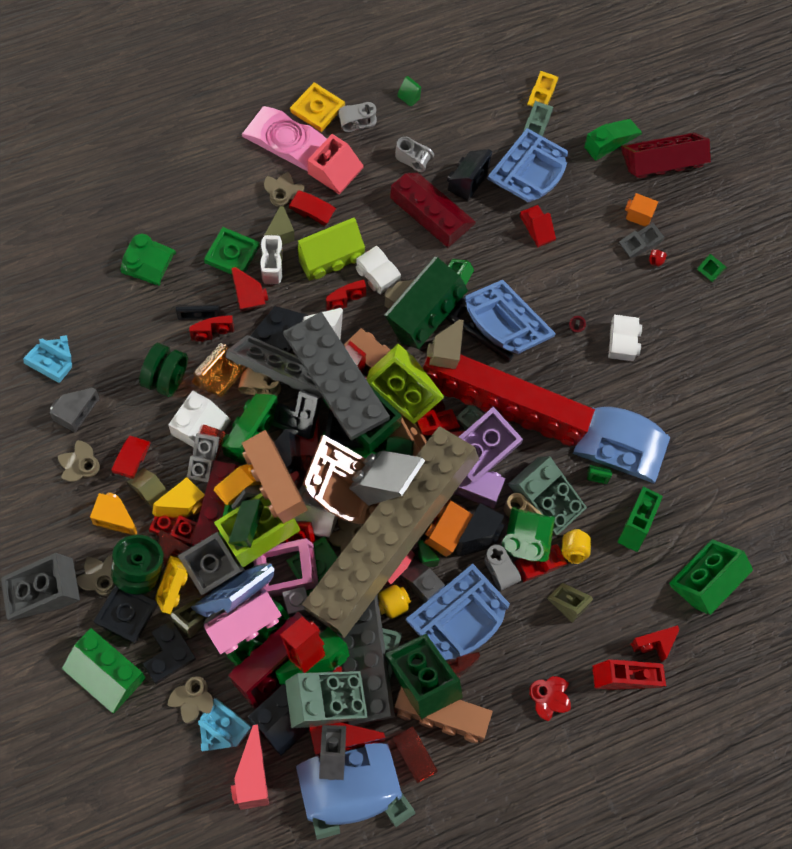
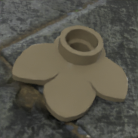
(283, 188)
(75, 462)
(343, 536)
(96, 574)
(191, 702)

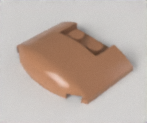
(330, 480)

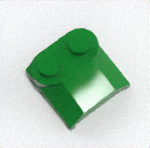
(146, 259)
(529, 535)

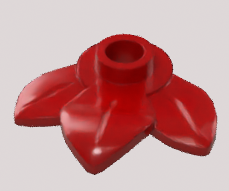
(553, 698)

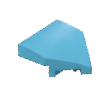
(51, 358)
(222, 728)

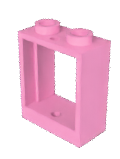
(308, 566)

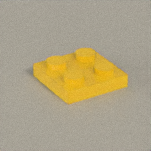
(317, 107)
(170, 585)

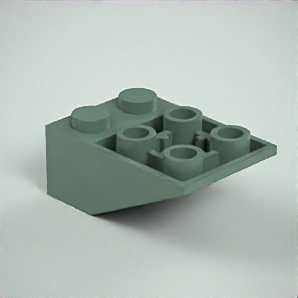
(549, 492)
(325, 698)

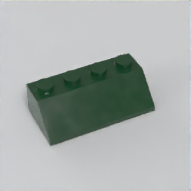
(426, 303)

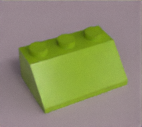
(330, 249)
(268, 535)

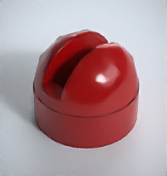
(657, 258)

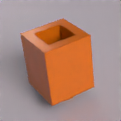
(640, 209)

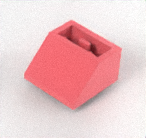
(334, 164)

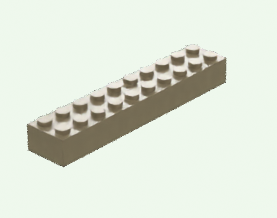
(390, 534)

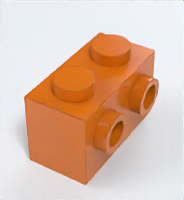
(448, 528)

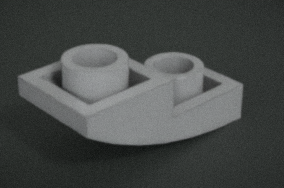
(203, 457)

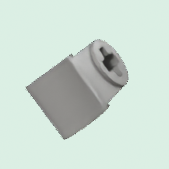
(355, 116)
(414, 153)
(502, 570)

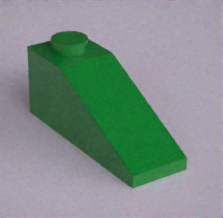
(610, 137)
(640, 519)
(335, 651)

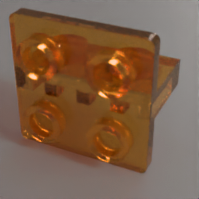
(217, 372)

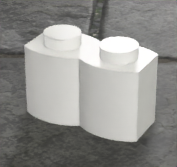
(271, 259)
(378, 270)
(624, 338)

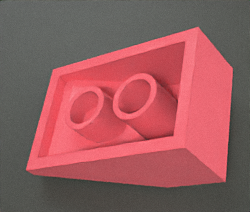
(250, 778)

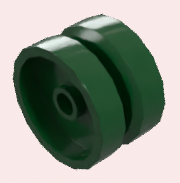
(163, 369)
(137, 564)

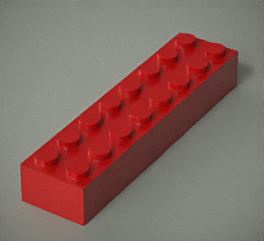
(513, 399)

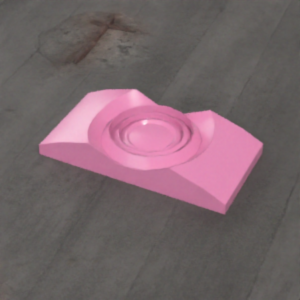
(284, 136)

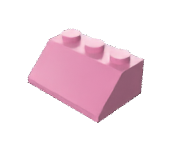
(242, 622)

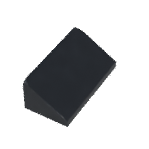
(187, 312)

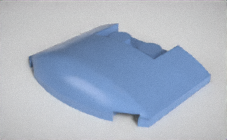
(530, 167)
(506, 318)
(624, 442)
(235, 590)
(461, 614)
(365, 792)

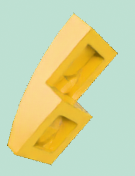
(543, 88)

